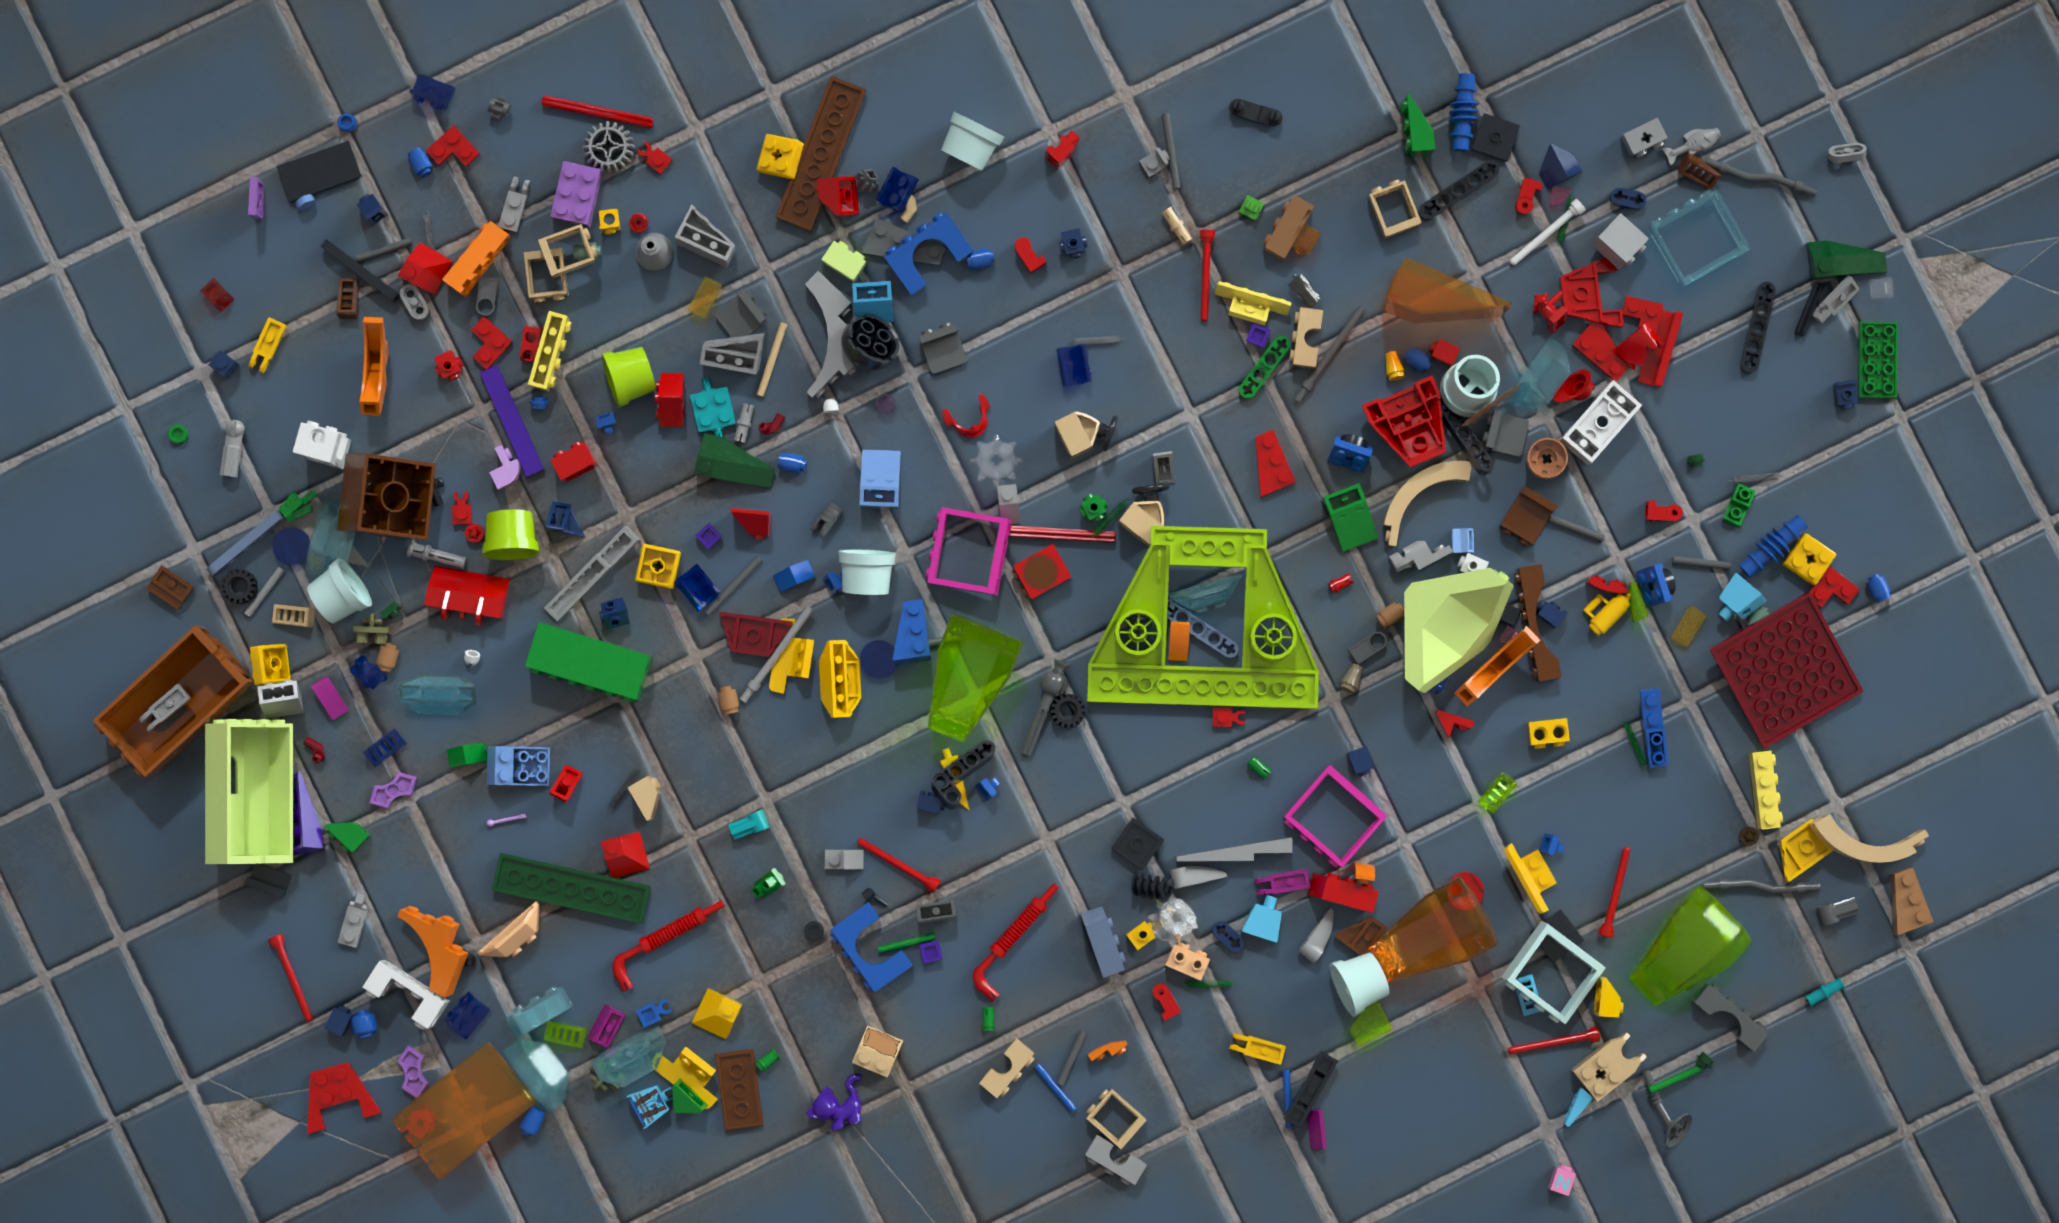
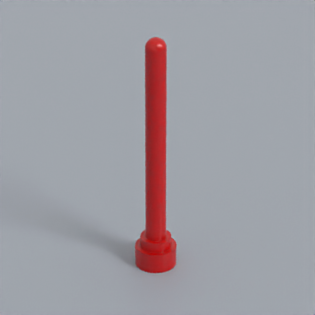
(1207, 237)
(930, 883)
(1607, 928)
(277, 942)
(1590, 1035)

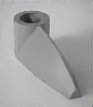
(1195, 875)
(1318, 938)

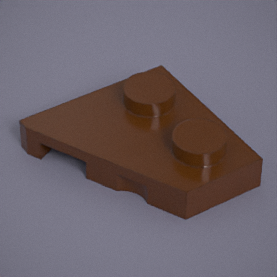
(1361, 935)

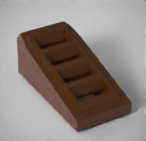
(1696, 162)
(348, 314)

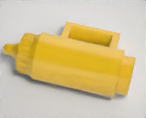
(1608, 614)

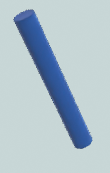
(1055, 1088)
(1287, 1093)

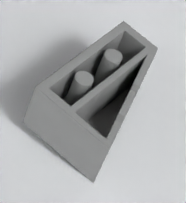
(734, 353)

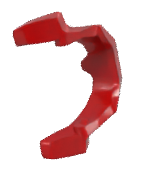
(974, 431)

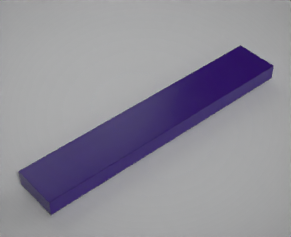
(512, 421)

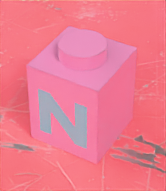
(1562, 1180)

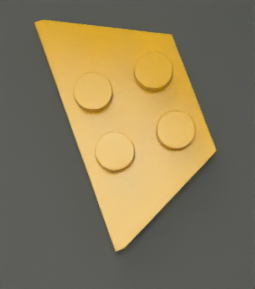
(1801, 850)

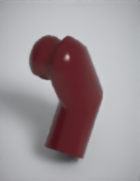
(771, 427)
(317, 750)

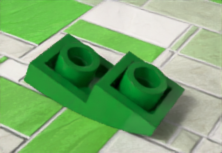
(1738, 505)

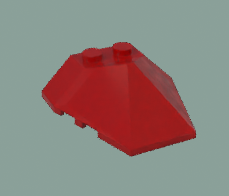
(1410, 421)

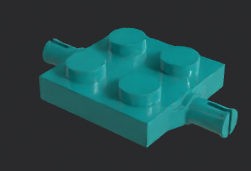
(712, 409)

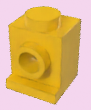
(1134, 936)

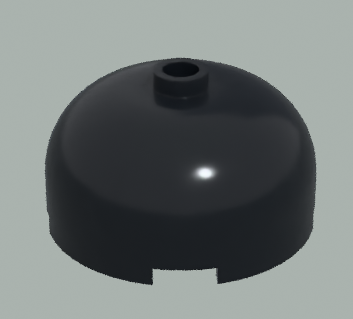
(870, 344)

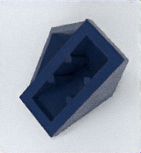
(1558, 166)
(563, 520)

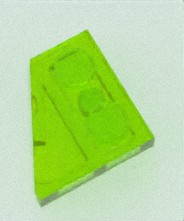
(1370, 1024)

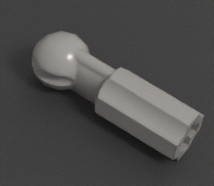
(232, 449)

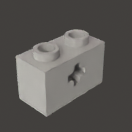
(1652, 130)

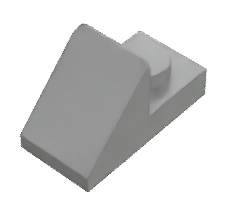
(844, 859)

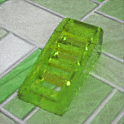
(1637, 606)
(1492, 787)
(556, 1039)

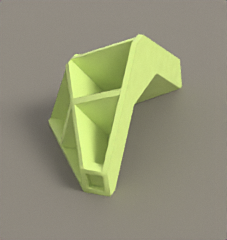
(1450, 622)

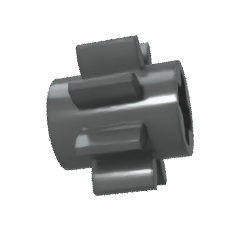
(499, 107)
(866, 180)

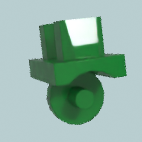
(768, 884)

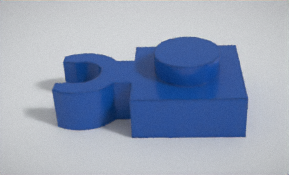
(650, 1013)

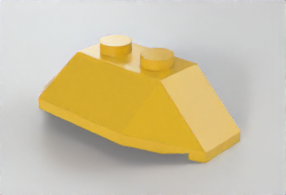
(839, 678)

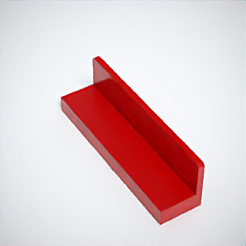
(1657, 360)

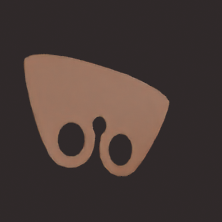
(1507, 395)

